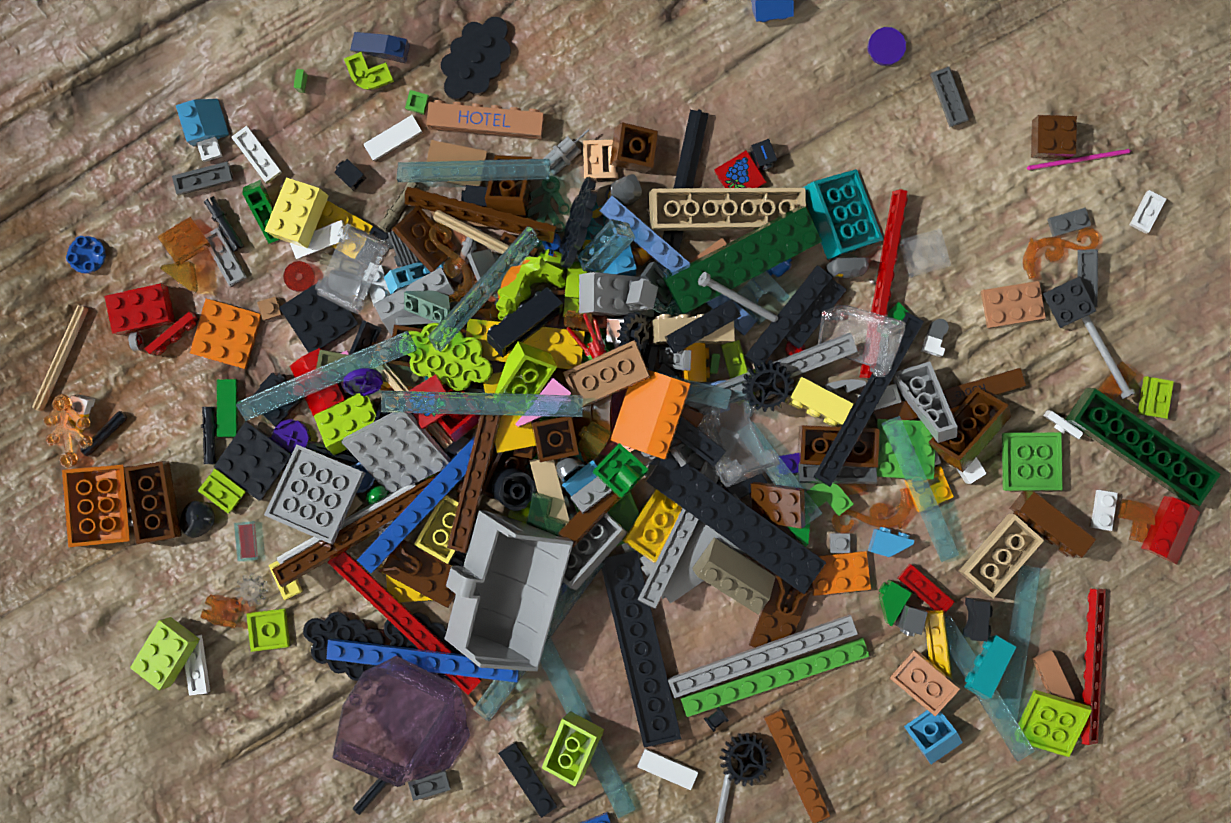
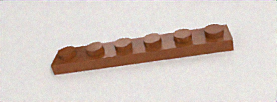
(797, 766)

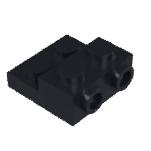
(279, 414)

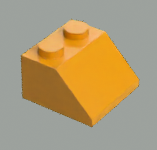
(698, 371)

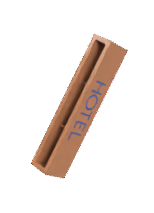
(485, 120)

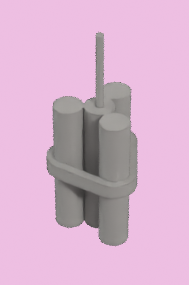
(563, 154)

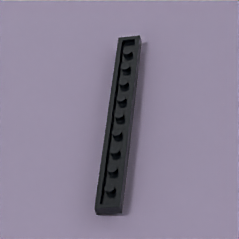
(863, 409)

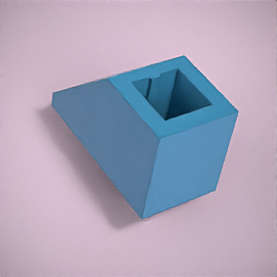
(888, 544)

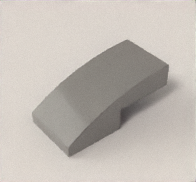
(848, 385)

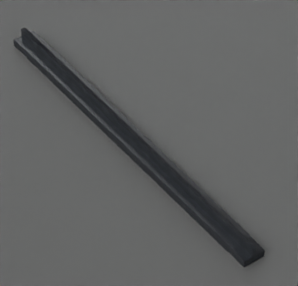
(684, 179)

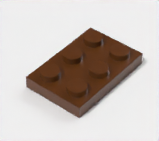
(415, 235)
(779, 504)

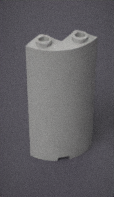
(684, 577)

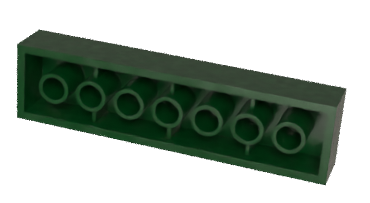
(744, 258)
(1143, 447)

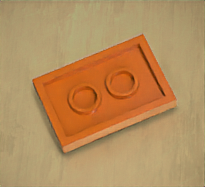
(843, 574)

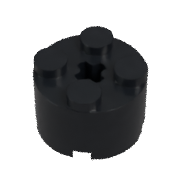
(513, 488)

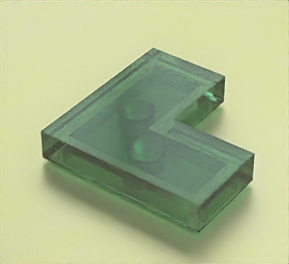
(540, 512)

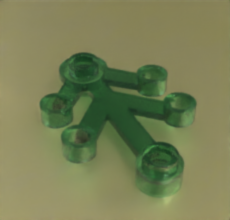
(545, 207)

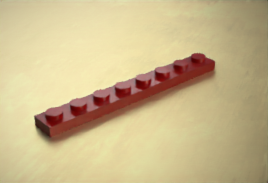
(1093, 657)

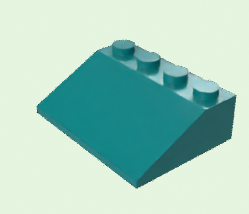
(842, 214)

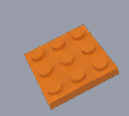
(225, 333)

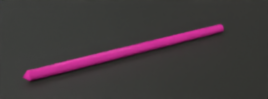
(1078, 159)

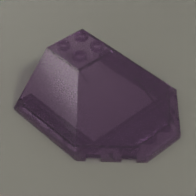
(401, 723)

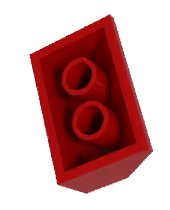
(323, 398)
(1171, 529)

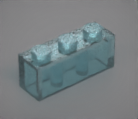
(606, 246)

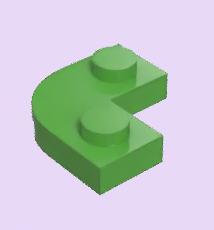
(833, 495)

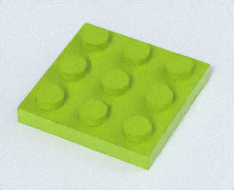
(1053, 722)

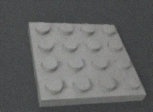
(397, 451)
(314, 494)

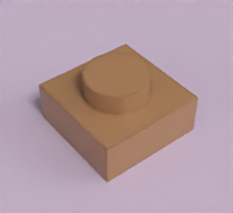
(269, 308)

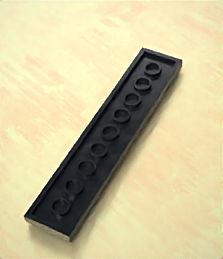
(736, 522)
(640, 650)

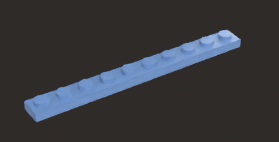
(665, 254)

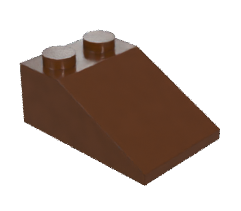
(508, 195)

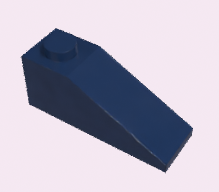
(381, 46)

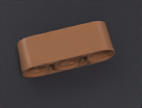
(1052, 675)

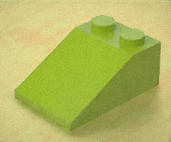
(526, 370)

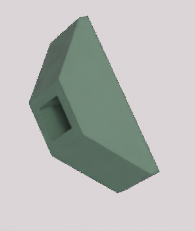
(427, 304)

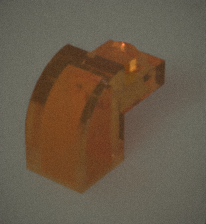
(1140, 515)

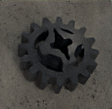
(635, 328)

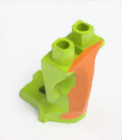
(518, 279)

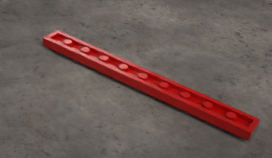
(888, 259)
(395, 612)

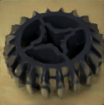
(770, 378)
(760, 766)

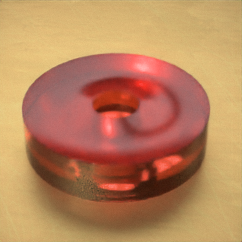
(291, 273)

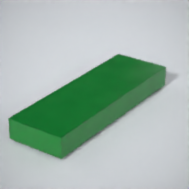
(226, 408)

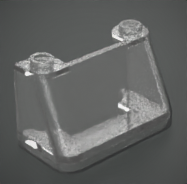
(352, 268)
(873, 334)
(737, 435)

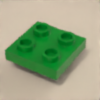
(620, 471)

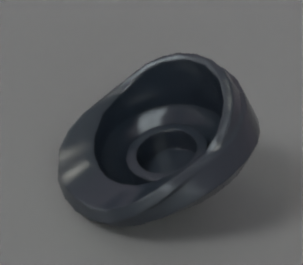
(196, 519)

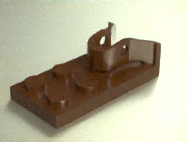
(420, 572)
(780, 614)

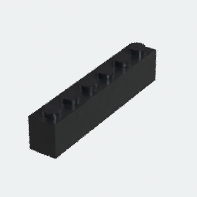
(788, 316)

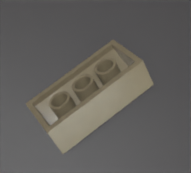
(735, 575)

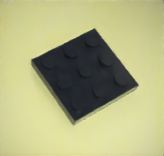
(317, 319)
(253, 460)

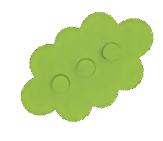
(455, 365)

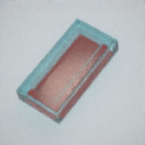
(246, 541)

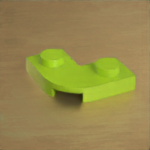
(367, 78)

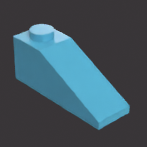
(403, 276)

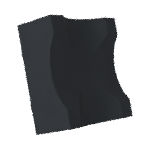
(1069, 302)
(978, 625)

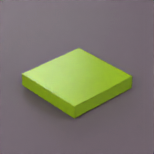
(268, 629)

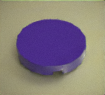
(886, 46)

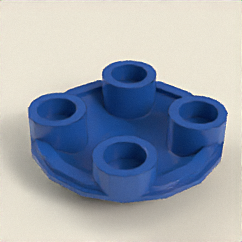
(86, 254)

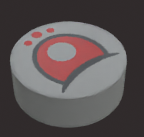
(136, 341)

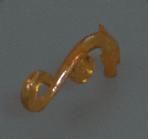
(1058, 244)
(455, 260)
(904, 510)

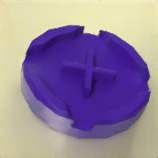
(363, 381)
(290, 433)

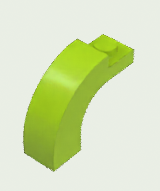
(572, 288)

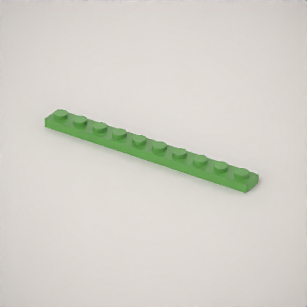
(774, 676)

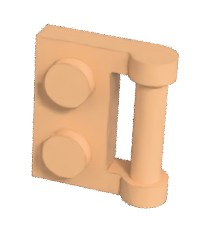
(594, 160)

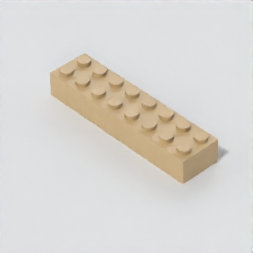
(720, 207)

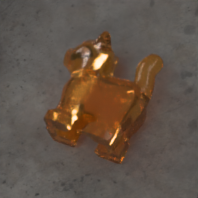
(577, 320)
(219, 610)

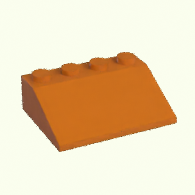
(651, 414)
(95, 505)

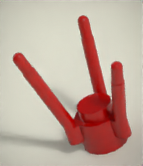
(597, 346)

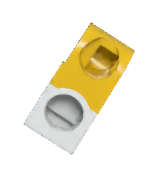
(82, 405)

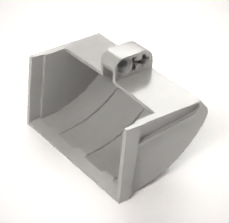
(506, 593)

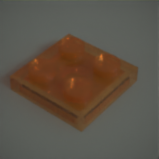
(184, 241)

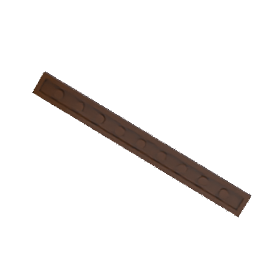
(347, 537)

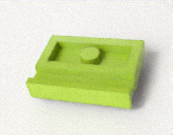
(1155, 397)
(222, 491)

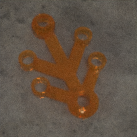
(63, 406)

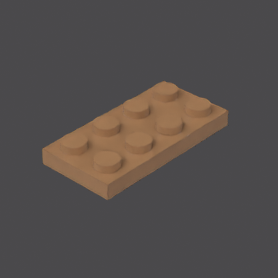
(607, 373)

